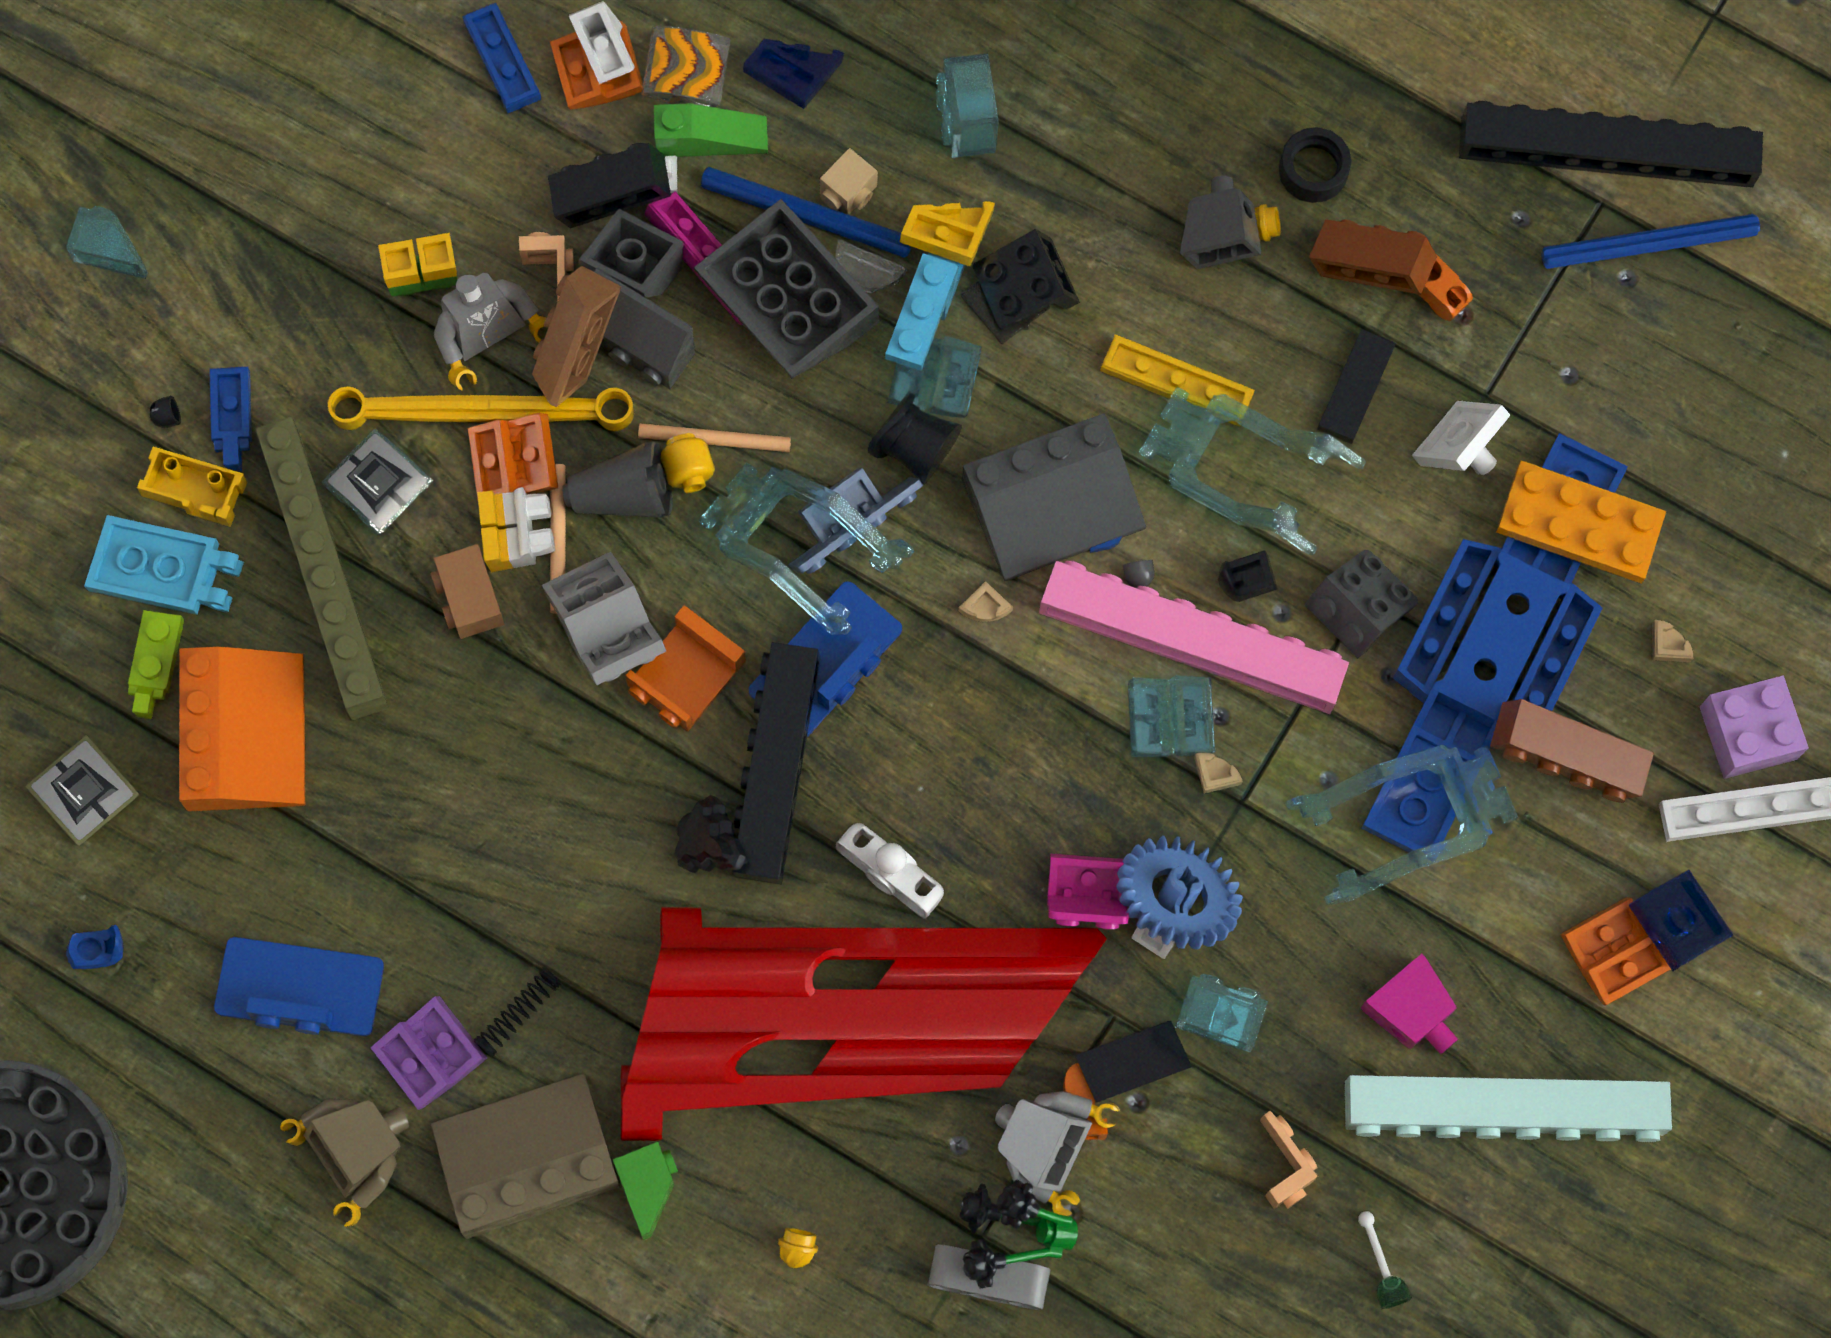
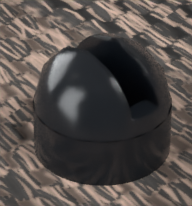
(165, 412)

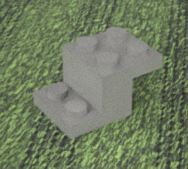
(604, 618)

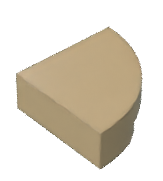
(985, 605)
(1669, 643)
(1216, 773)

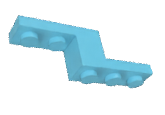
(923, 308)

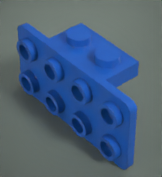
(844, 656)
(299, 987)

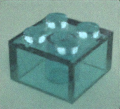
(967, 105)

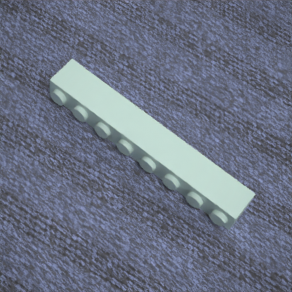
(1507, 1106)

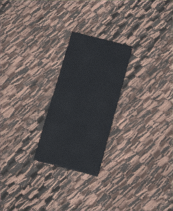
(1133, 1061)

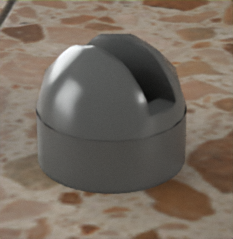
(1139, 573)

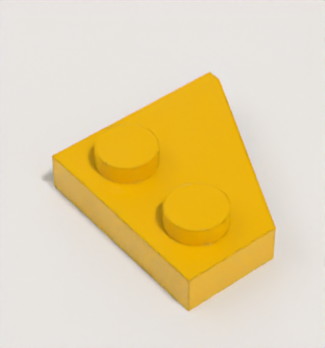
(947, 230)

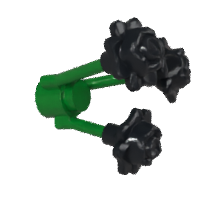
(1014, 1207)

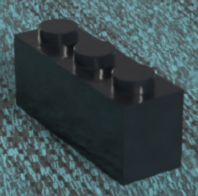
(609, 184)

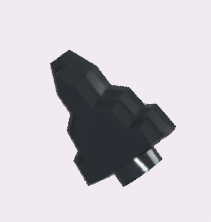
(708, 839)

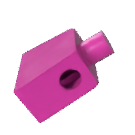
(1414, 1007)

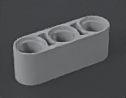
(1016, 1284)

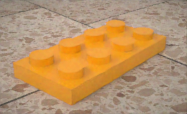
(1581, 522)

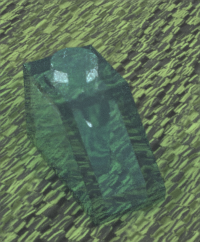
(103, 243)

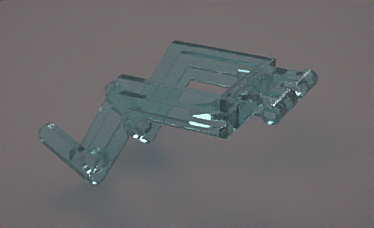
(1190, 436)
(753, 500)
(1469, 792)

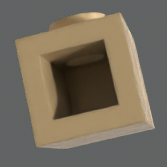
(848, 183)

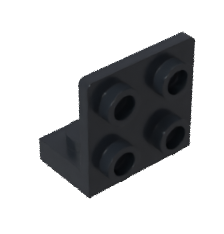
(1024, 279)

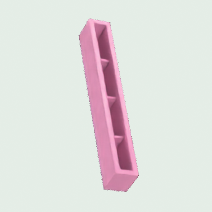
(1193, 636)

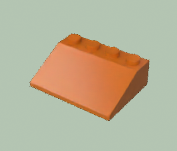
(241, 729)

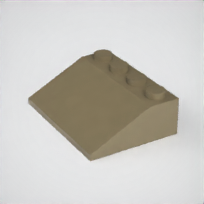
(524, 1156)

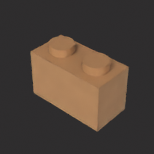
(468, 592)

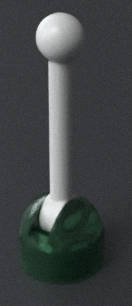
(1391, 1290)

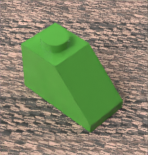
(646, 1183)

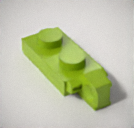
(154, 660)

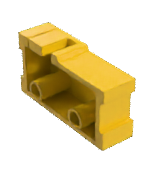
(192, 485)

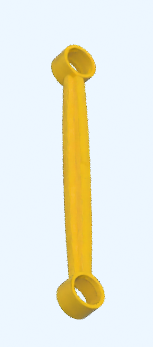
(477, 408)

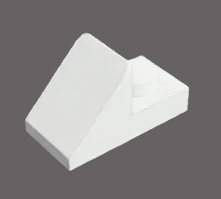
(601, 40)

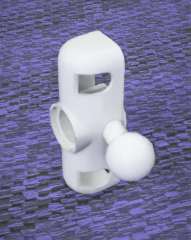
(890, 869)

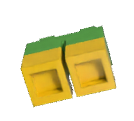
(410, 273)

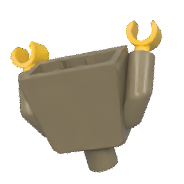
(353, 1145)

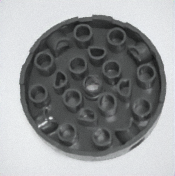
(62, 1184)

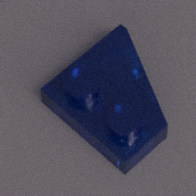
(792, 69)

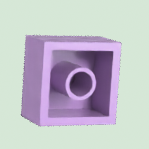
(1753, 727)

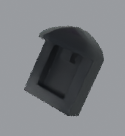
(1247, 577)

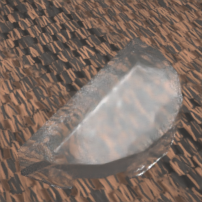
(867, 268)

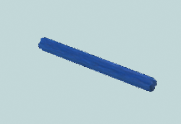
(806, 211)
(1650, 241)

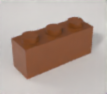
(1373, 256)

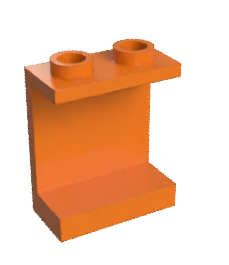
(689, 673)

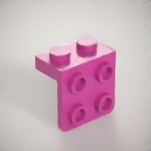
(1085, 891)

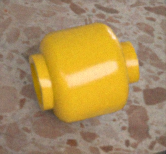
(687, 462)

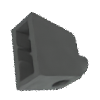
(1220, 226)

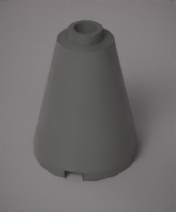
(622, 485)

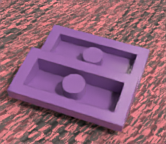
(428, 1052)

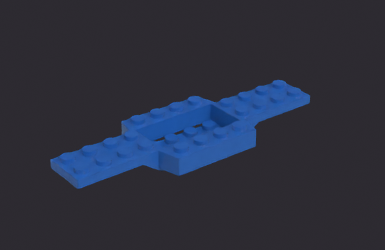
(1462, 707)

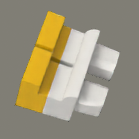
(508, 528)

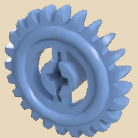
(1186, 880)

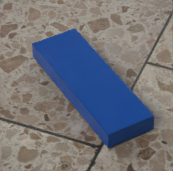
(501, 57)

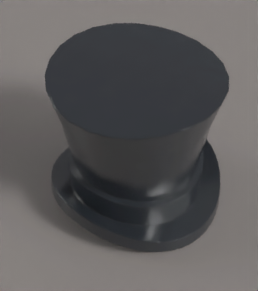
(915, 438)

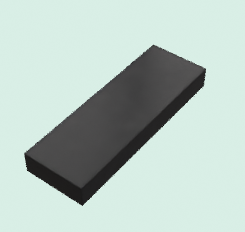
(1356, 386)

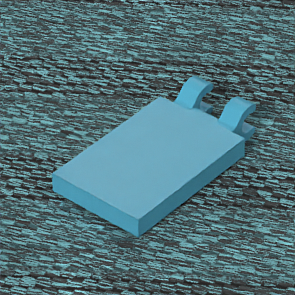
(160, 566)

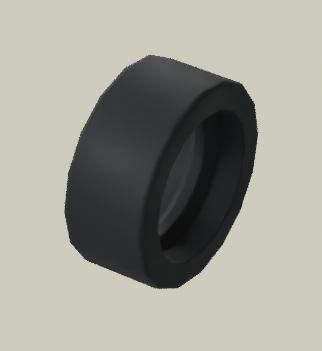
(1321, 139)

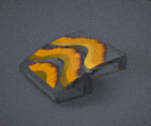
(685, 66)

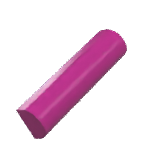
(679, 221)

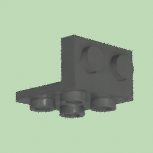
(1361, 601)

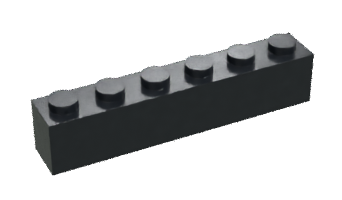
(776, 760)

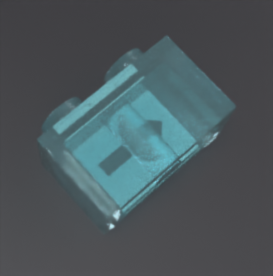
(1222, 1012)

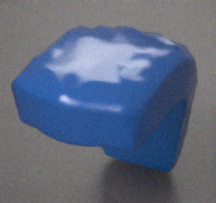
(95, 948)

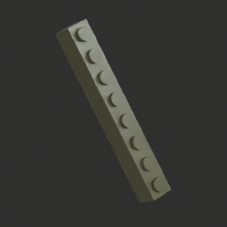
(322, 569)

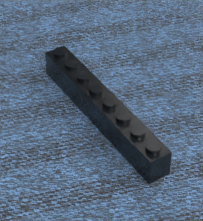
(1611, 144)

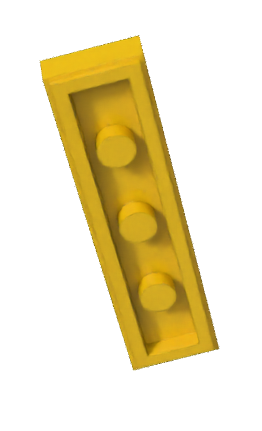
(1164, 373)

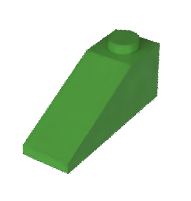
(708, 131)

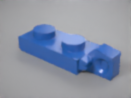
(231, 413)

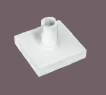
(1462, 438)

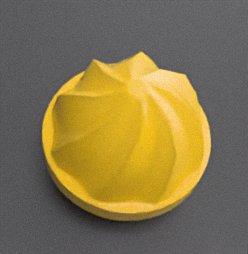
(1267, 222)
(797, 1247)

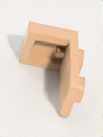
(547, 249)
(1291, 1189)

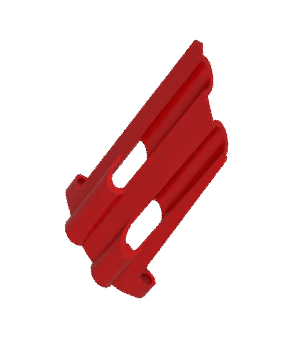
(940, 1020)

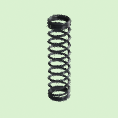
(547, 978)

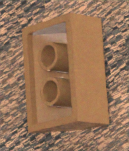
(573, 333)

